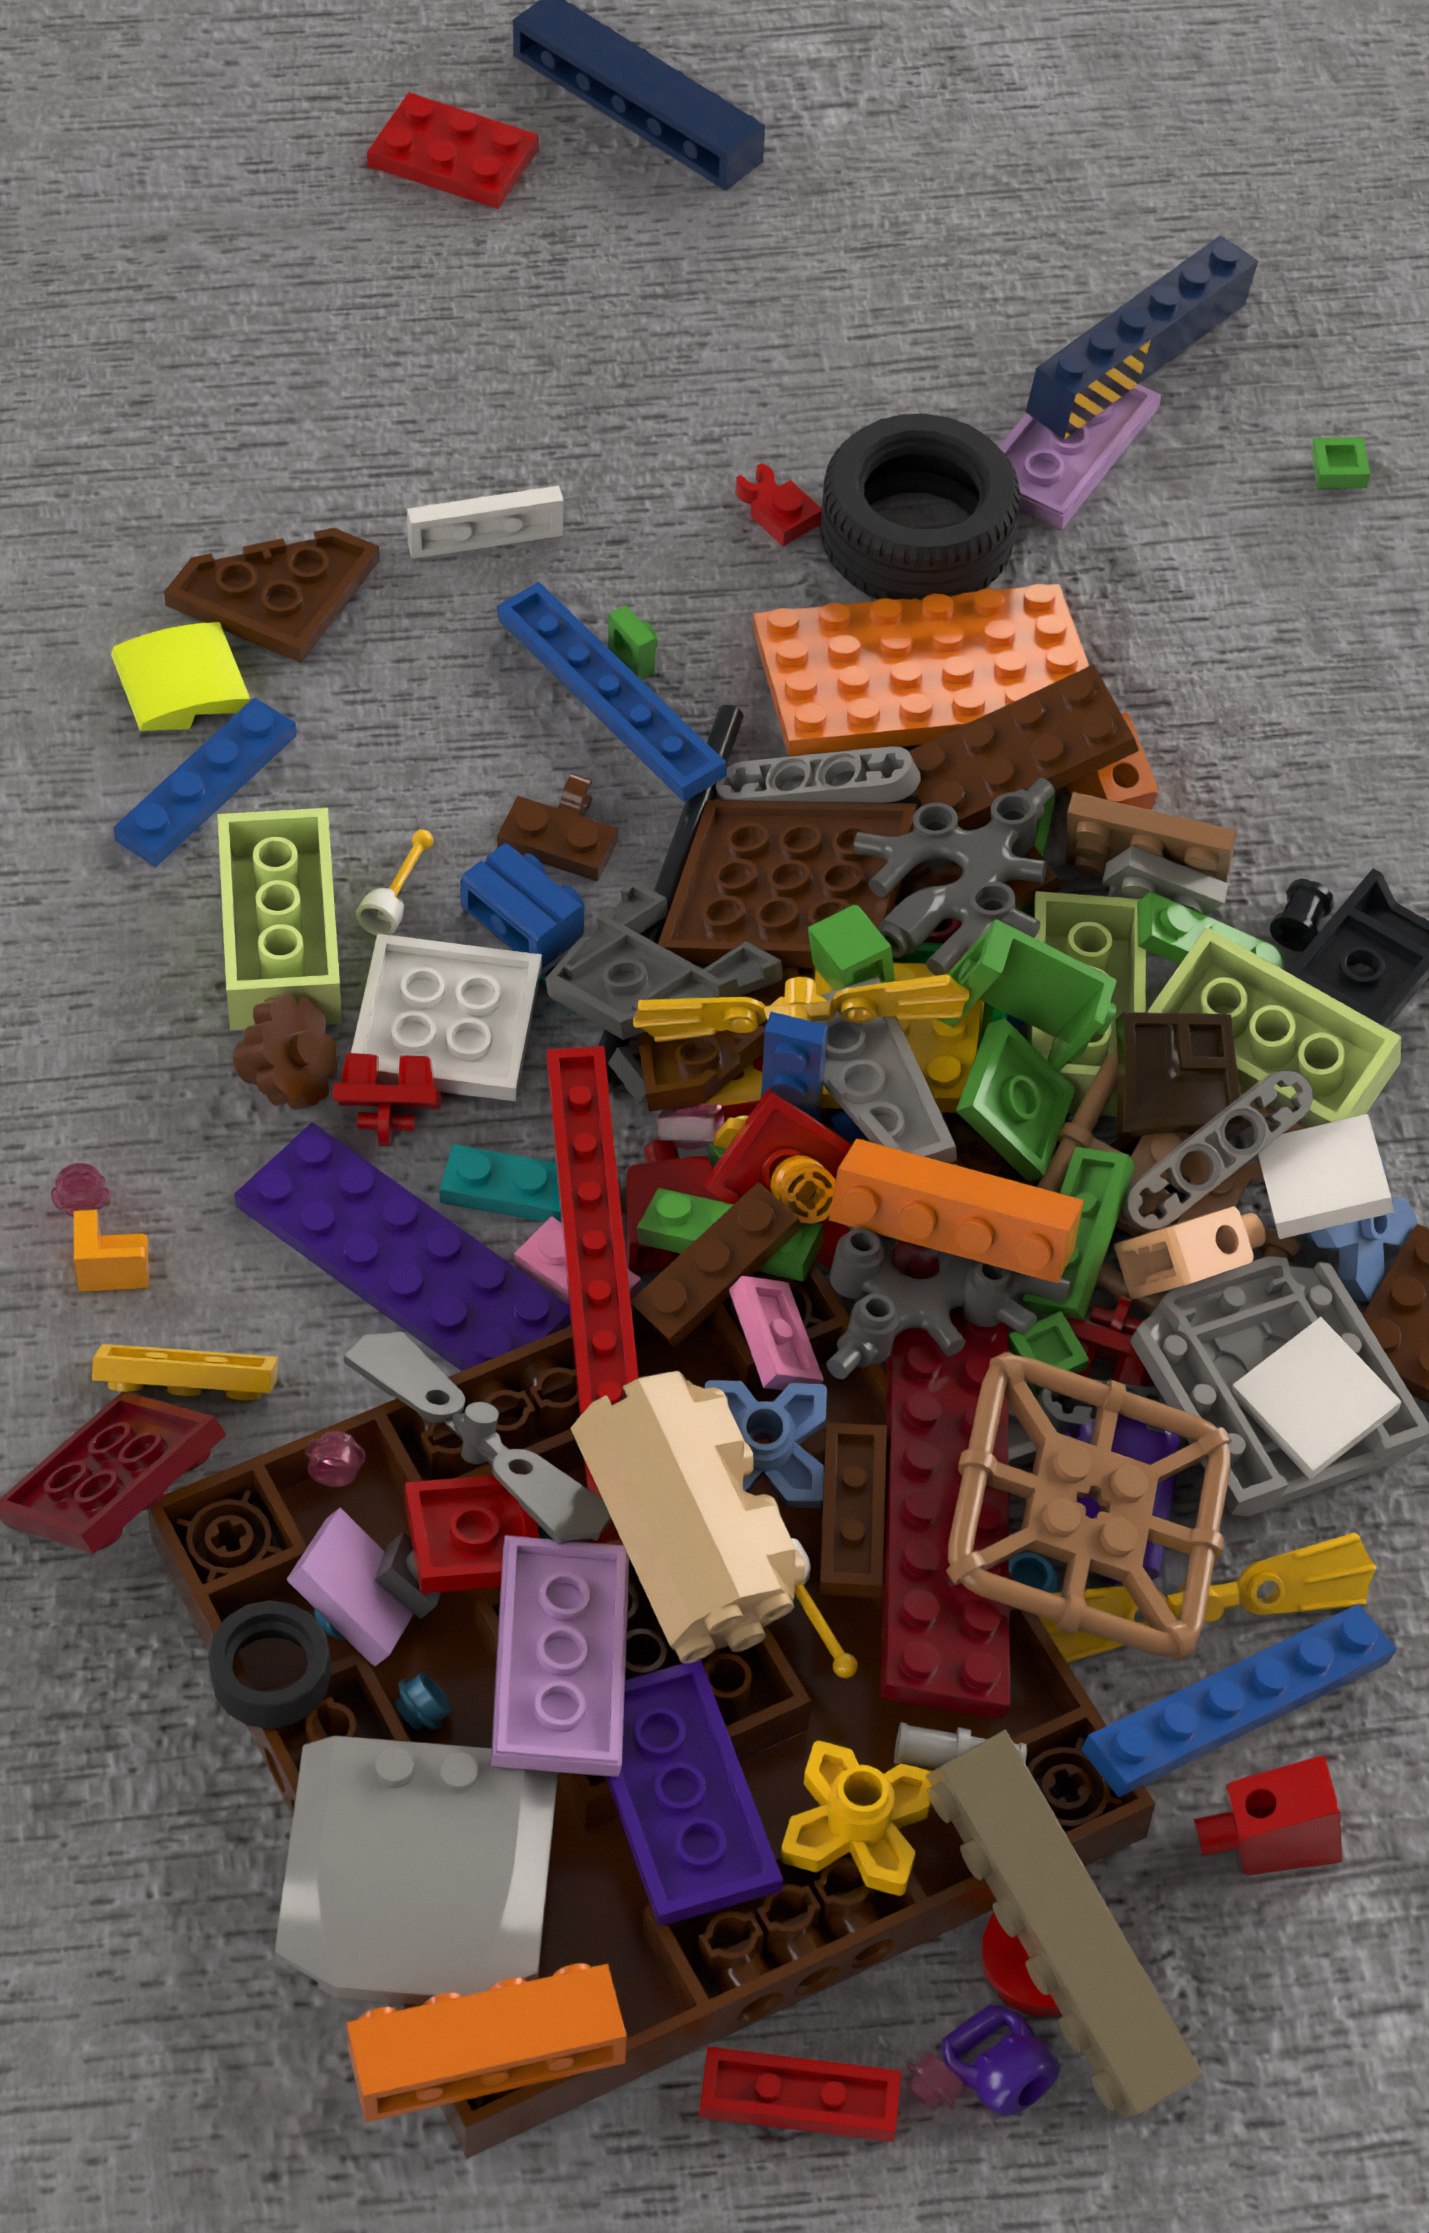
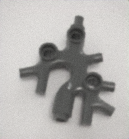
(979, 896)
(898, 1302)

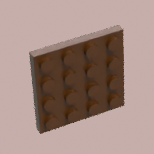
(774, 871)

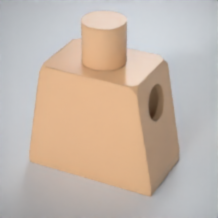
(1189, 1251)

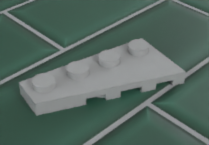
(882, 1086)

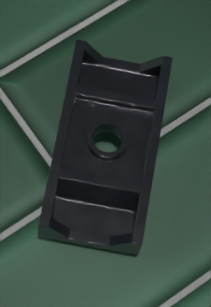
(1374, 933)

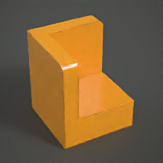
(108, 1260)

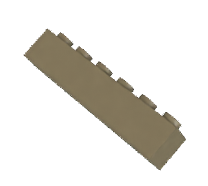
(1063, 1926)

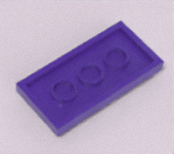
(688, 1800)

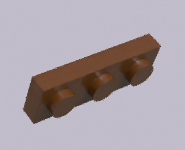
(713, 1263)
(853, 1510)

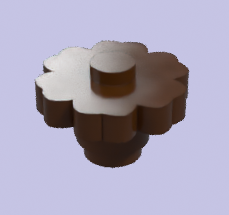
(287, 1052)

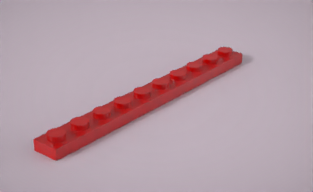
(592, 1233)

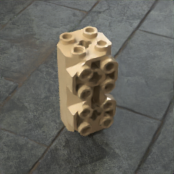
(674, 1488)

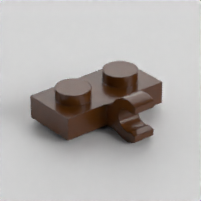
(561, 834)

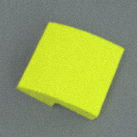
(179, 675)

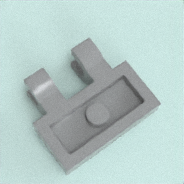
(1139, 872)

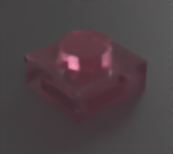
(691, 1125)

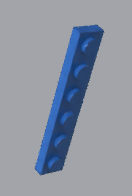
(612, 691)
(1237, 1700)

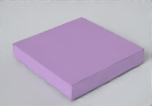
(340, 1583)

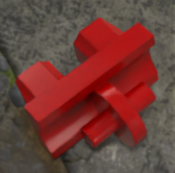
(413, 1091)
(1112, 1343)

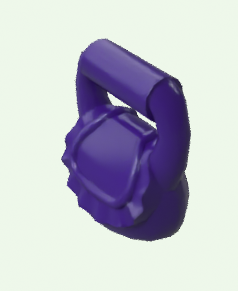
(1009, 2073)

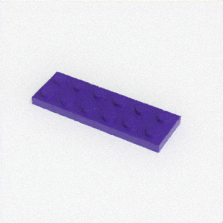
(398, 1252)

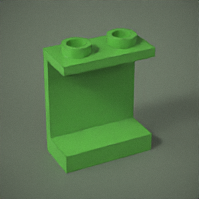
(1037, 988)

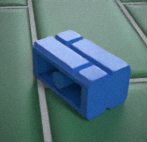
(523, 904)

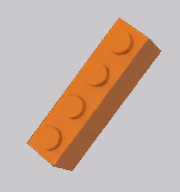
(956, 1210)
(486, 2041)

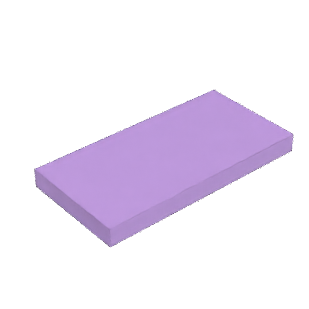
(1061, 472)
(561, 1657)

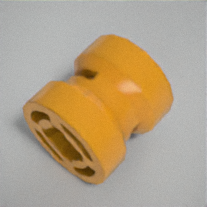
(795, 1183)

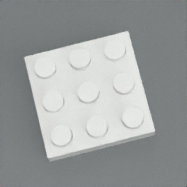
(454, 1005)

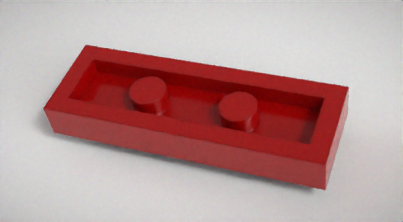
(800, 2094)

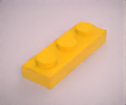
(185, 1371)

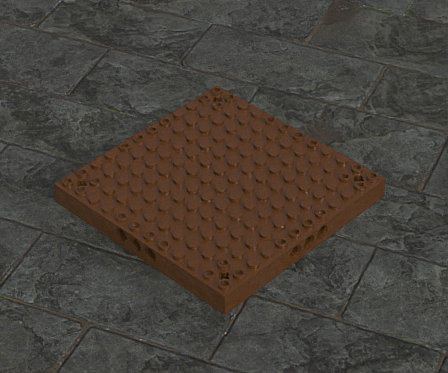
(714, 1970)

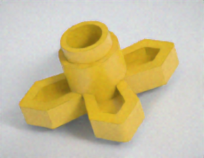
(858, 1816)

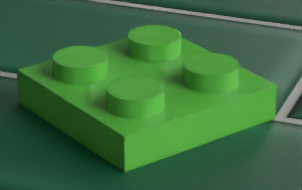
(1015, 1099)

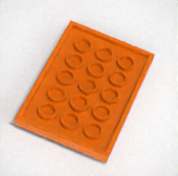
(910, 665)

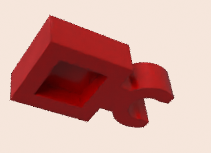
(780, 510)

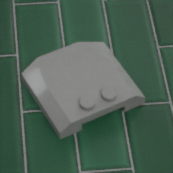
(1230, 1323)
(414, 1870)

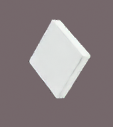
(1325, 1177)
(1315, 1398)

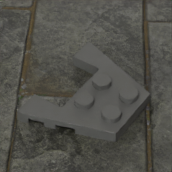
(619, 967)

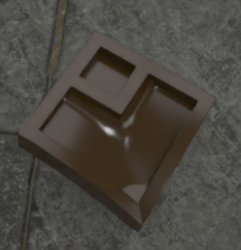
(1174, 1072)

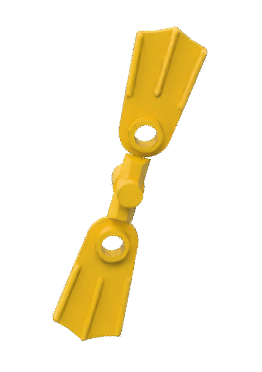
(904, 999)
(1304, 1580)

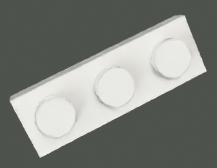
(485, 522)

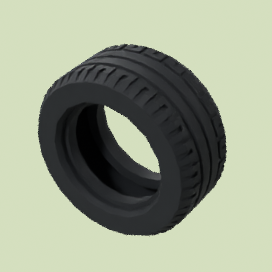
(919, 457)

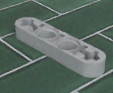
(879, 777)
(1221, 1156)

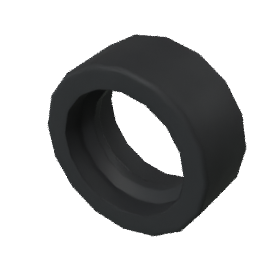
(261, 1622)

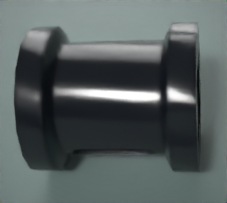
(1304, 909)

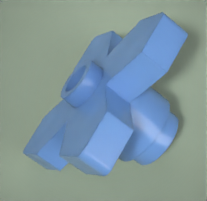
(1362, 1244)
(786, 1423)

